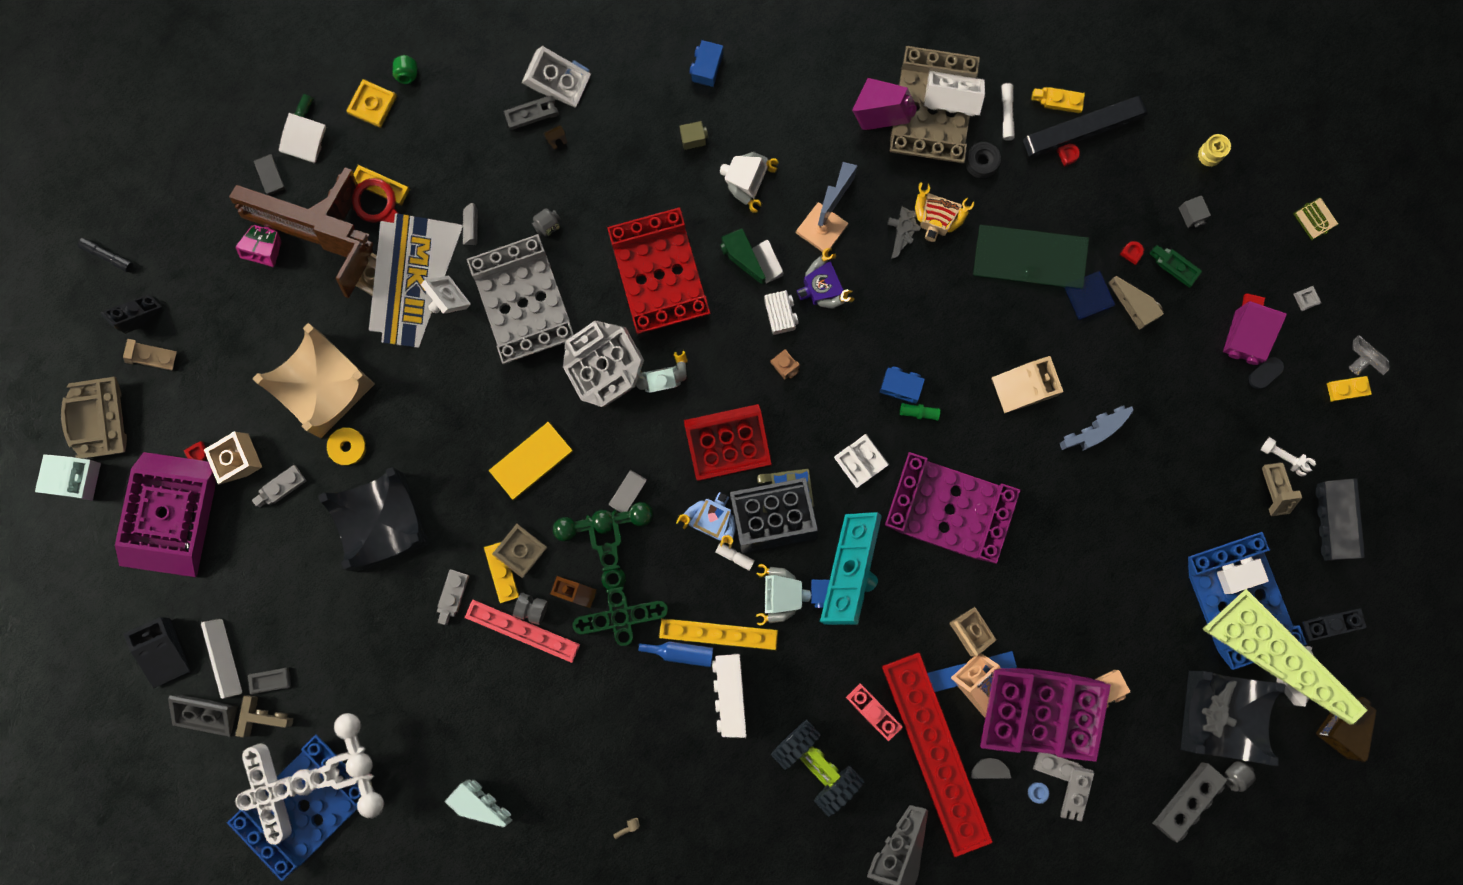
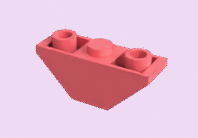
(874, 712)

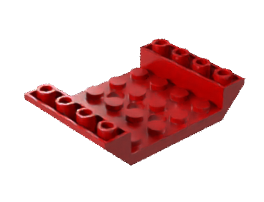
(653, 246)

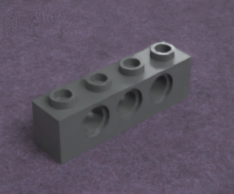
(1179, 804)

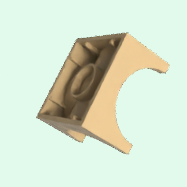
(316, 383)

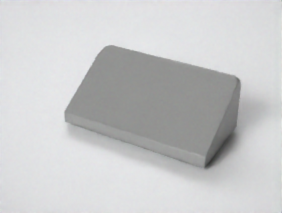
(470, 224)
(768, 261)

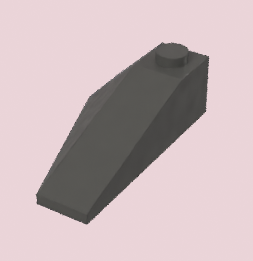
(901, 856)

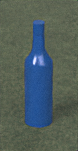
(681, 653)

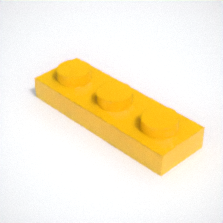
(400, 190)
(502, 576)

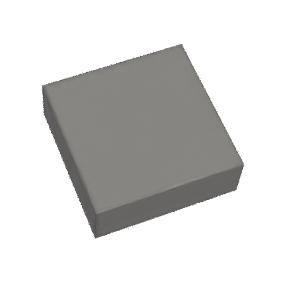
(1307, 298)

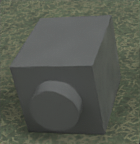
(1195, 212)

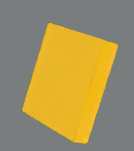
(371, 103)

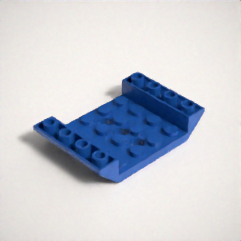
(1209, 592)
(306, 836)

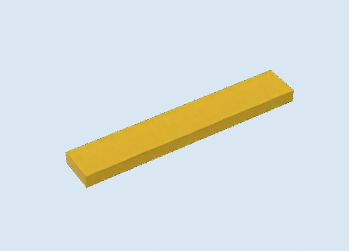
(718, 634)

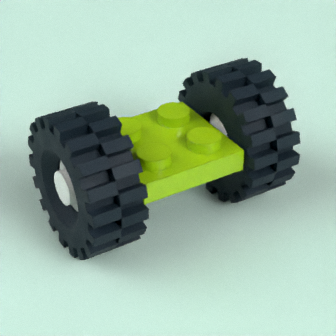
(839, 786)

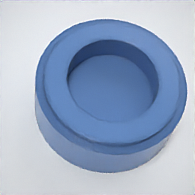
(1038, 792)

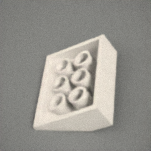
(730, 696)

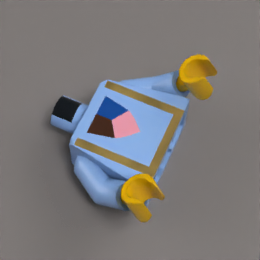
(711, 519)

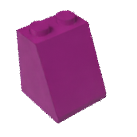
(883, 105)
(1253, 332)

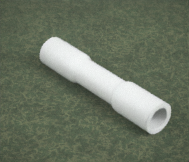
(1007, 99)

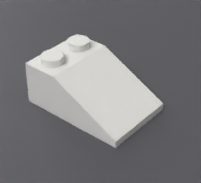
(548, 77)

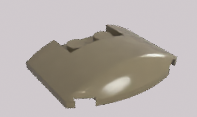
(94, 418)

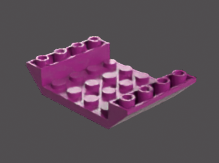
(979, 515)

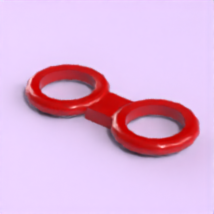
(387, 214)

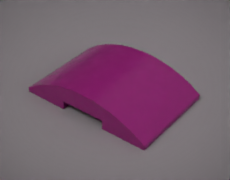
(1045, 713)

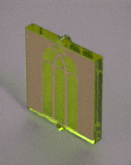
(1316, 218)

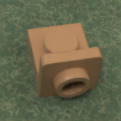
(785, 365)

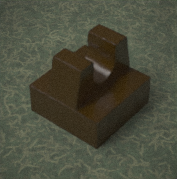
(554, 134)

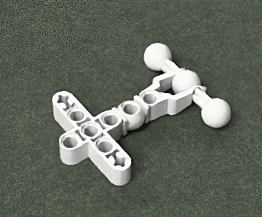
(357, 766)

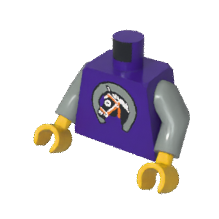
(823, 284)

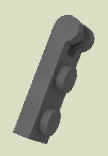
(531, 112)

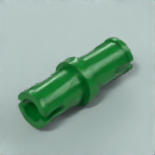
(920, 411)

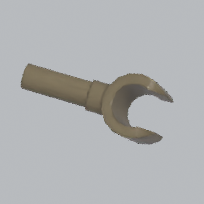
(633, 825)

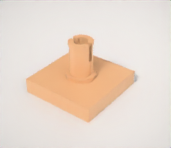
(821, 236)

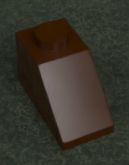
(573, 592)

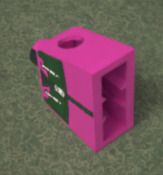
(260, 245)

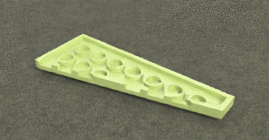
(1266, 642)

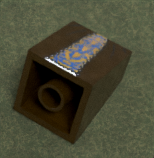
(1350, 740)

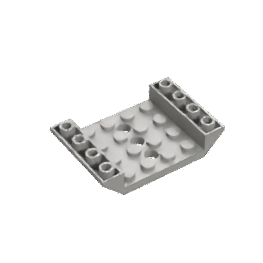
(517, 274)

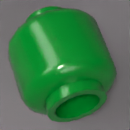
(404, 69)

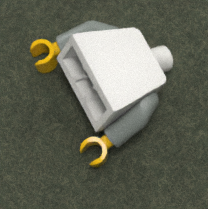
(746, 175)

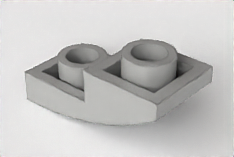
(627, 491)

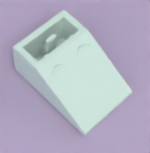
(68, 477)
(474, 804)

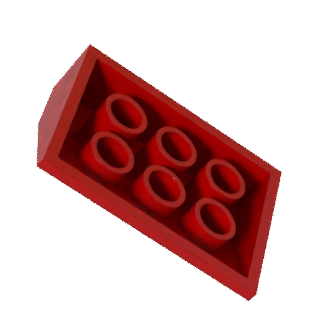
(727, 442)

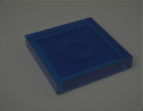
(1092, 298)

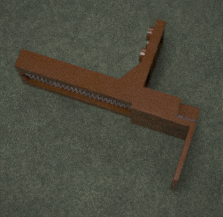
(318, 224)

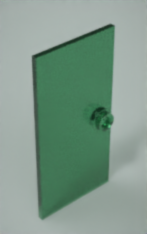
(1031, 256)

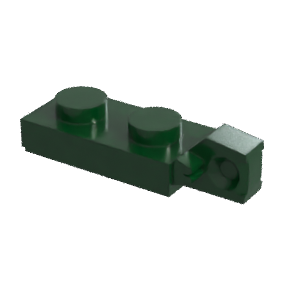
(1176, 265)

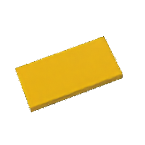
(530, 461)

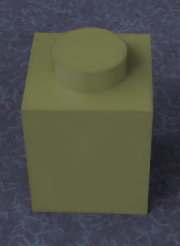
(693, 135)

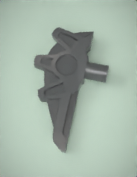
(905, 228)
(1217, 713)

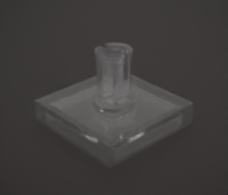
(1368, 356)

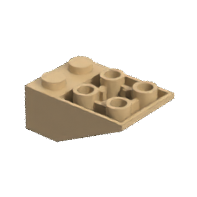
(1027, 384)

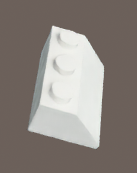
(954, 93)

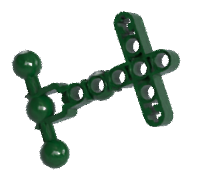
(602, 523)

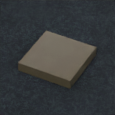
(519, 550)

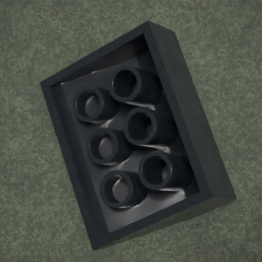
(787, 519)

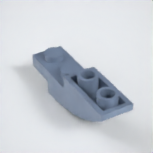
(1103, 428)

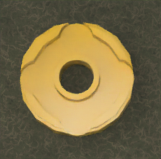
(335, 443)

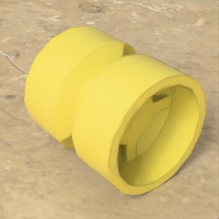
(1214, 150)

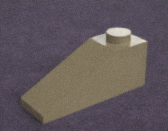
(1138, 304)

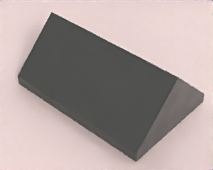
(202, 714)

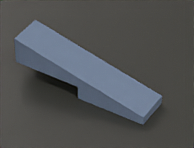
(834, 194)

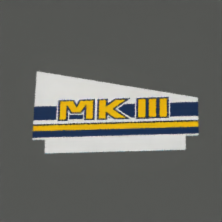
(406, 256)

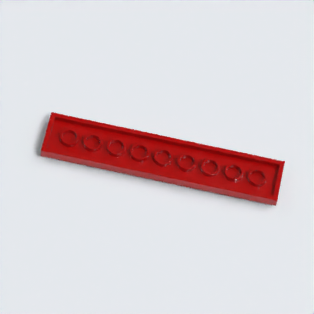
(936, 754)

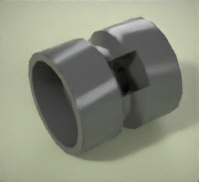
(530, 608)

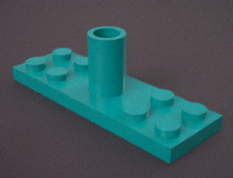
(851, 569)

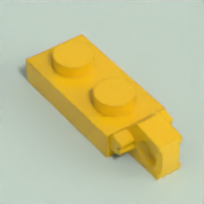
(1059, 99)

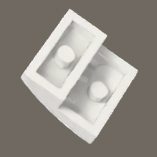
(302, 138)
(861, 461)

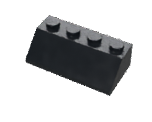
(1340, 520)

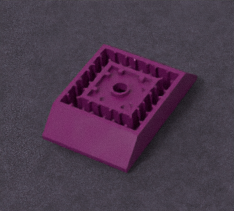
(157, 542)

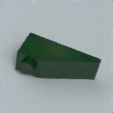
(740, 252)

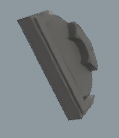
(990, 769)

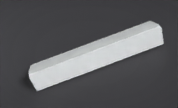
(221, 658)

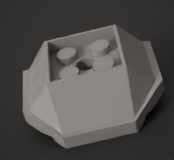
(585, 360)

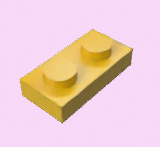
(1349, 388)

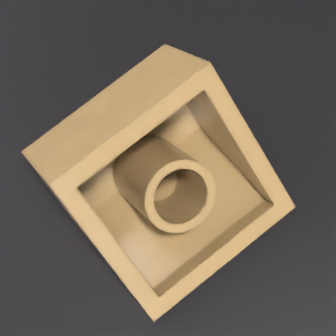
(233, 457)

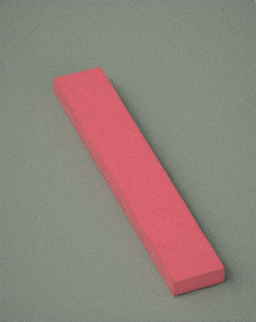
(522, 631)

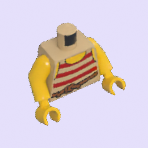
(939, 214)

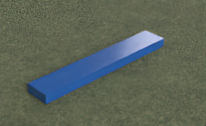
(942, 679)

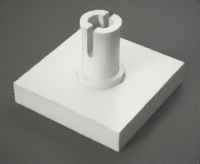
(445, 295)

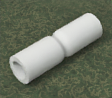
(735, 556)

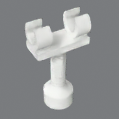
(1270, 446)

